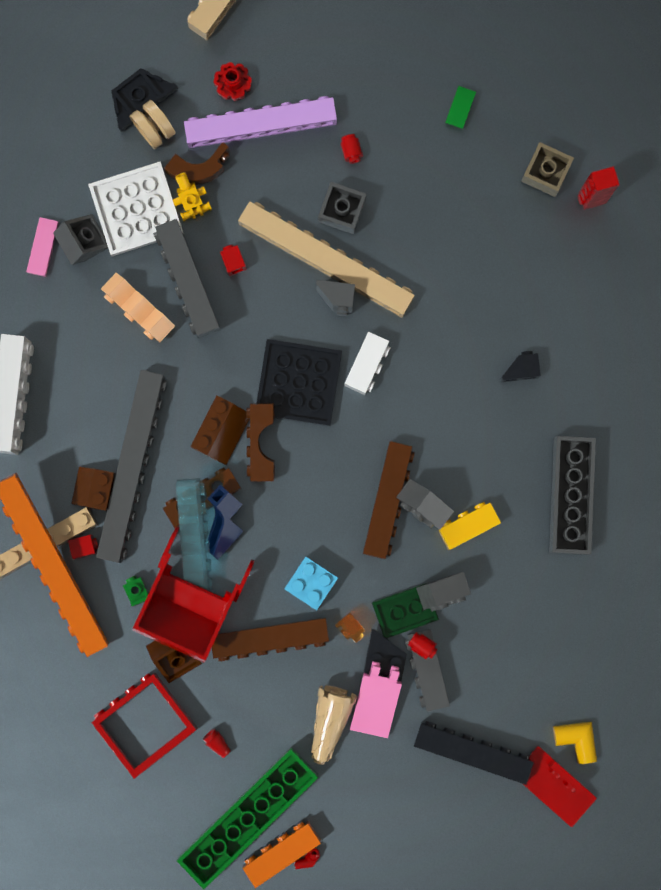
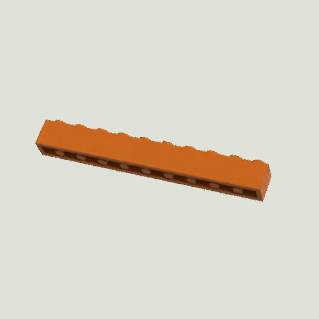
(51, 565)

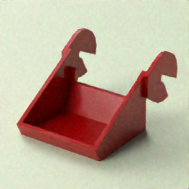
(182, 612)

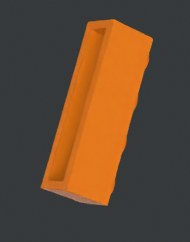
(281, 854)

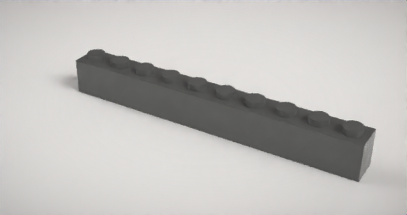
(131, 466)

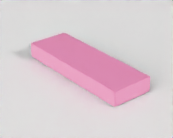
(42, 247)

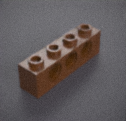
(229, 483)

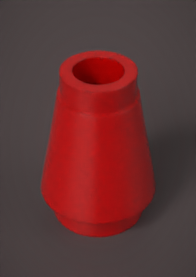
(216, 742)

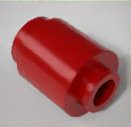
(351, 148)
(423, 646)

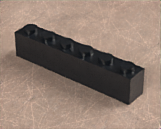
(474, 753)

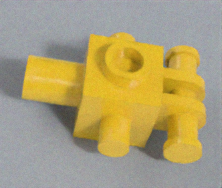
(190, 197)

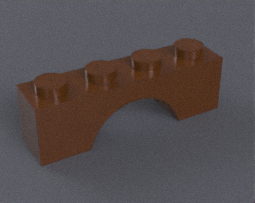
(261, 467)

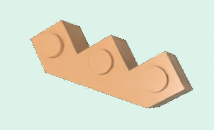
(137, 308)

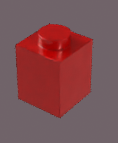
(233, 259)
(83, 546)

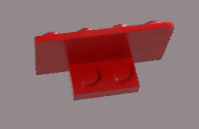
(558, 788)

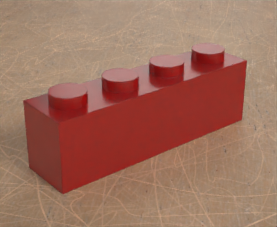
(598, 188)

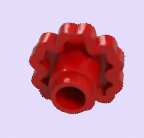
(234, 89)

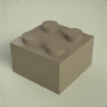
(547, 169)

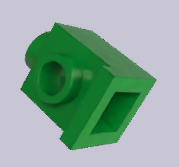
(140, 597)

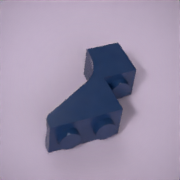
(223, 529)

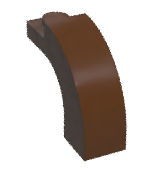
(202, 172)

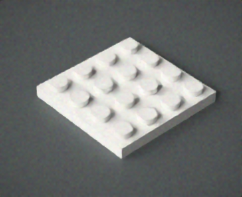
(133, 206)

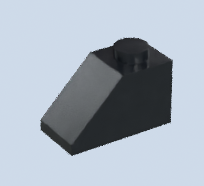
(523, 368)

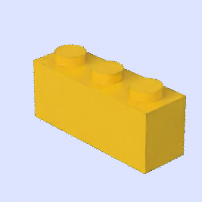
(469, 525)

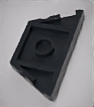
(135, 92)
(385, 653)

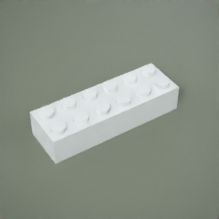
(14, 370)

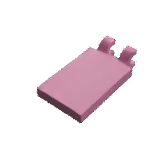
(376, 702)

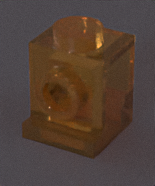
(351, 628)

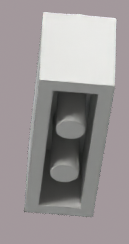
(367, 363)

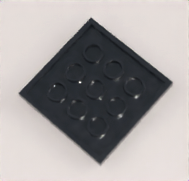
(299, 381)

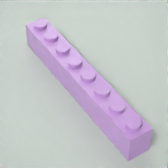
(260, 122)

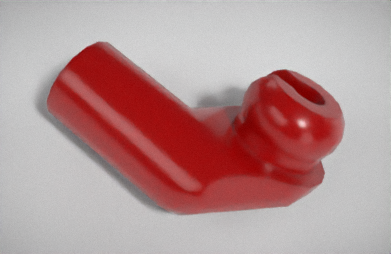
(309, 860)

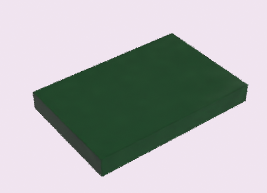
(402, 613)

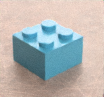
(311, 583)

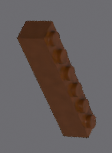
(386, 503)
(270, 638)

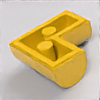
(582, 736)

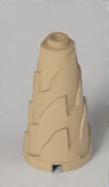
(331, 717)

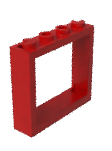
(130, 693)

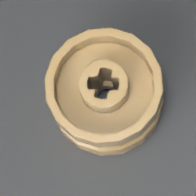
(154, 123)

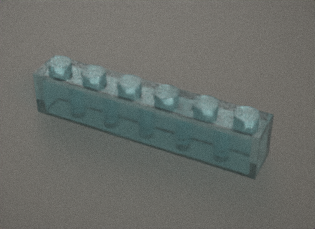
(193, 531)

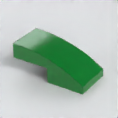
(460, 107)

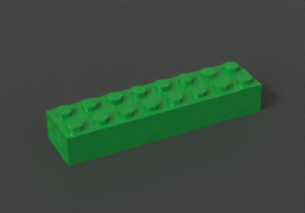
(247, 818)

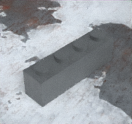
(429, 678)

